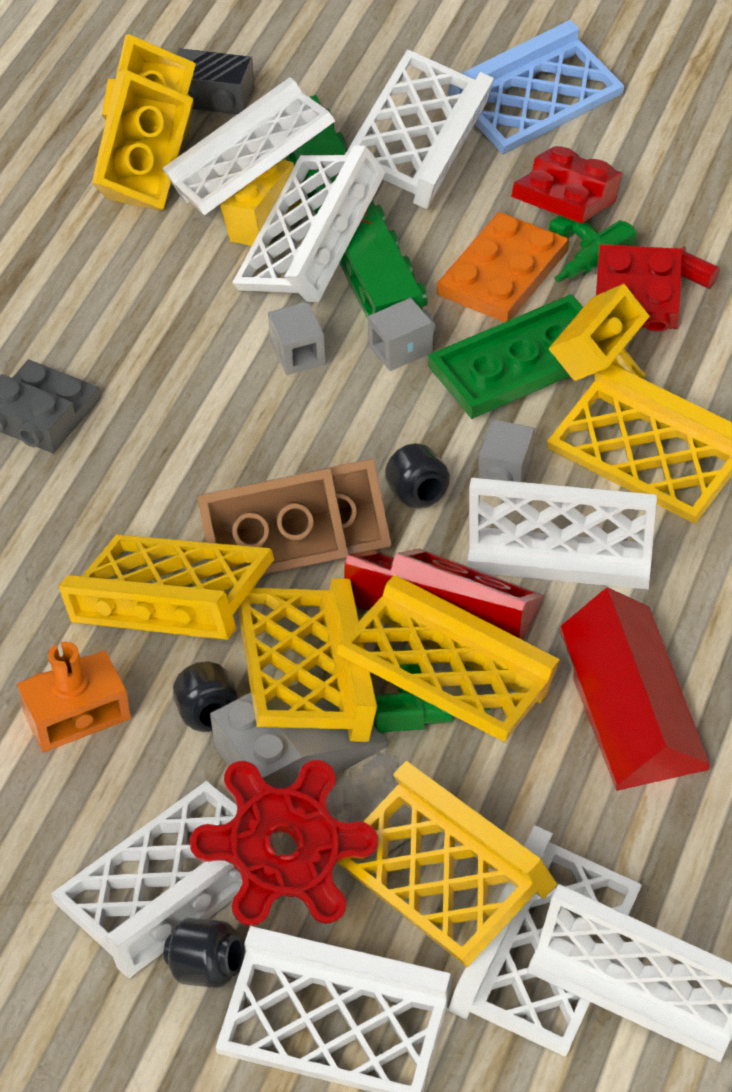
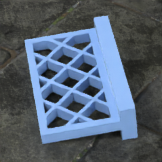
(518, 67)

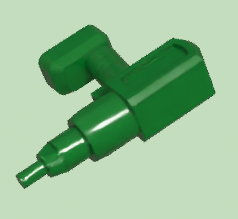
(587, 258)
(406, 711)

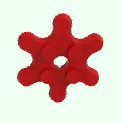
(291, 810)

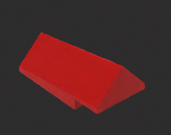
(474, 591)
(631, 692)

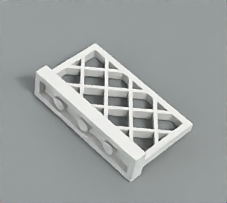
(451, 131)
(247, 145)
(325, 233)
(560, 552)
(190, 893)
(342, 970)
(483, 972)
(619, 982)

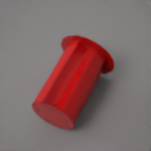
(698, 270)

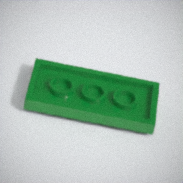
(505, 359)

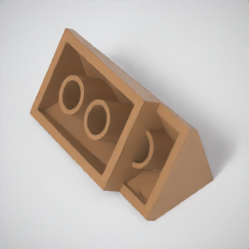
(301, 516)

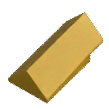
(143, 124)

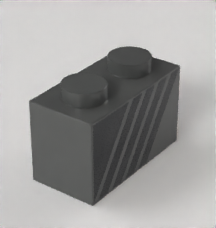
(220, 80)

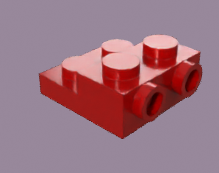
(568, 184)
(650, 275)

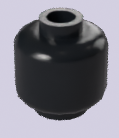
(417, 476)
(201, 691)
(204, 952)

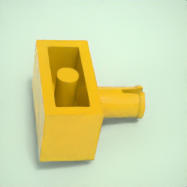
(251, 205)
(600, 334)

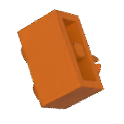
(73, 697)

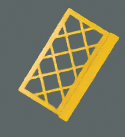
(662, 410)
(166, 603)
(457, 640)
(351, 682)
(476, 839)

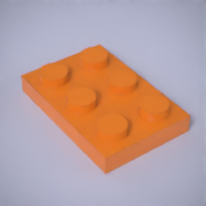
(502, 267)

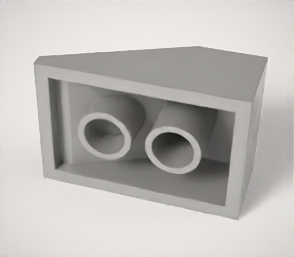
(283, 751)

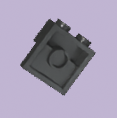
(43, 405)

